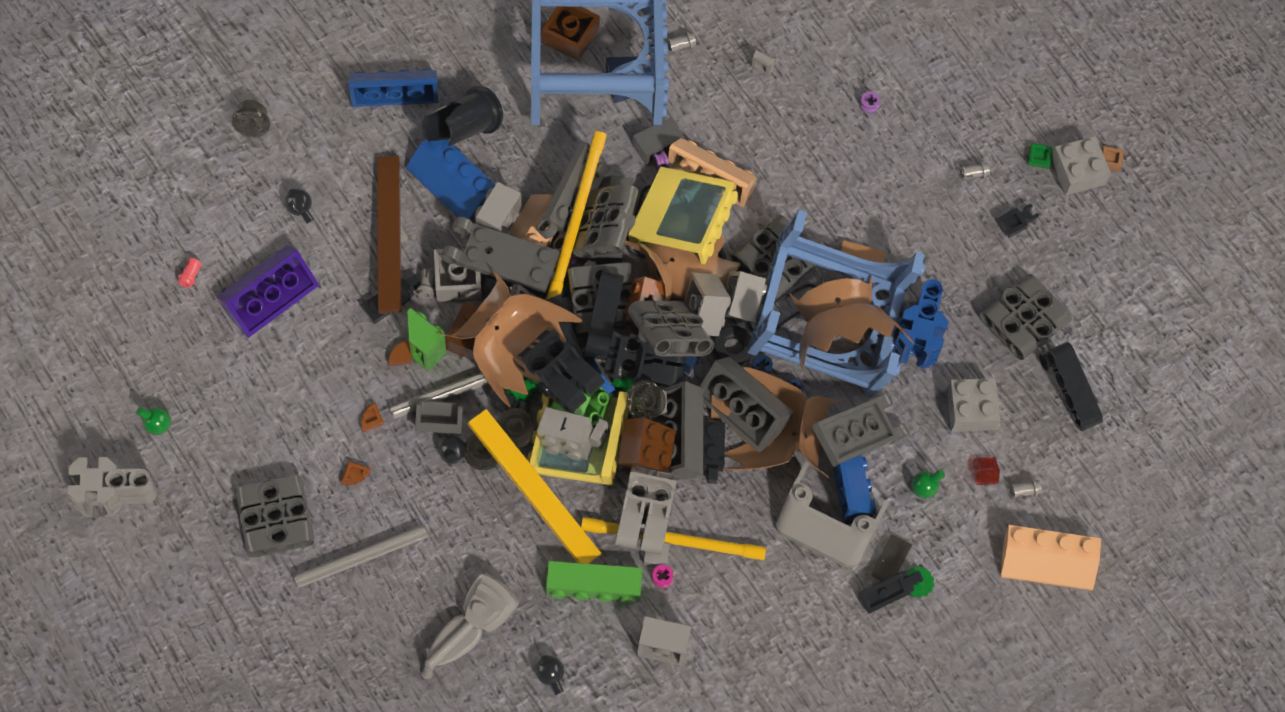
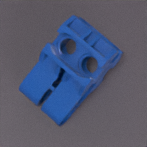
(924, 326)

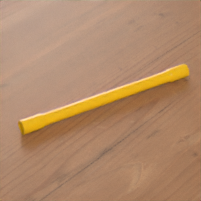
(595, 151)
(745, 550)

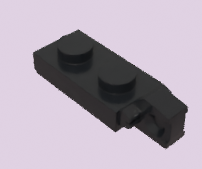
(370, 307)
(713, 449)
(889, 590)

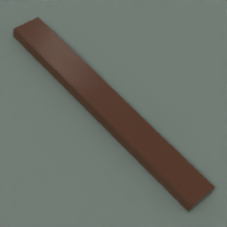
(389, 235)

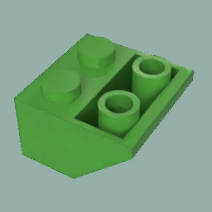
(425, 343)
(593, 408)

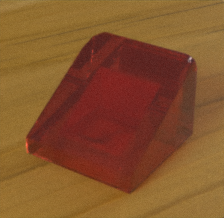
(986, 470)

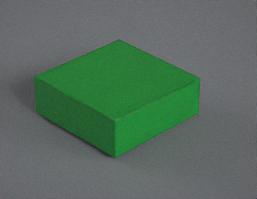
(1039, 156)

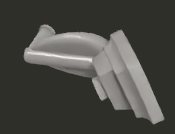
(486, 608)

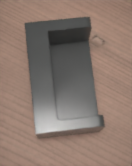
(656, 139)
(439, 417)

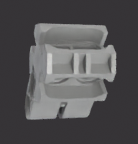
(108, 487)
(635, 508)

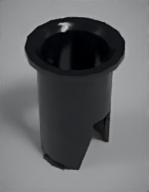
(464, 117)

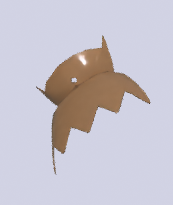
(677, 274)
(847, 319)
(520, 322)
(785, 445)

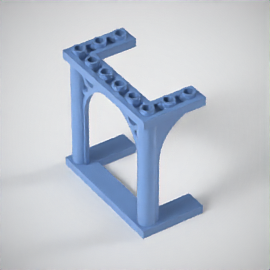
(647, 88)
(889, 276)

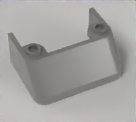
(821, 532)

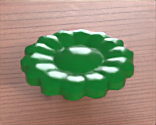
(925, 586)

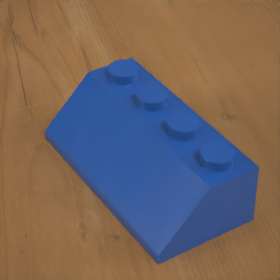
(393, 88)
(450, 177)
(854, 489)

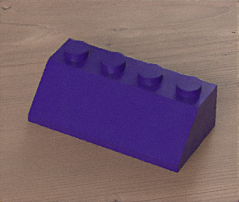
(268, 290)

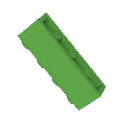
(594, 581)

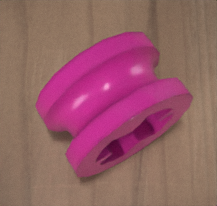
(662, 569)

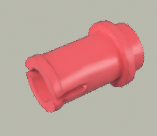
(189, 273)

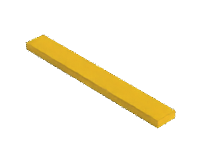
(534, 488)

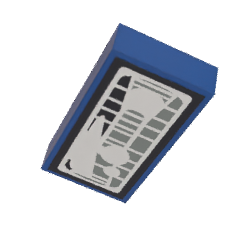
(607, 386)

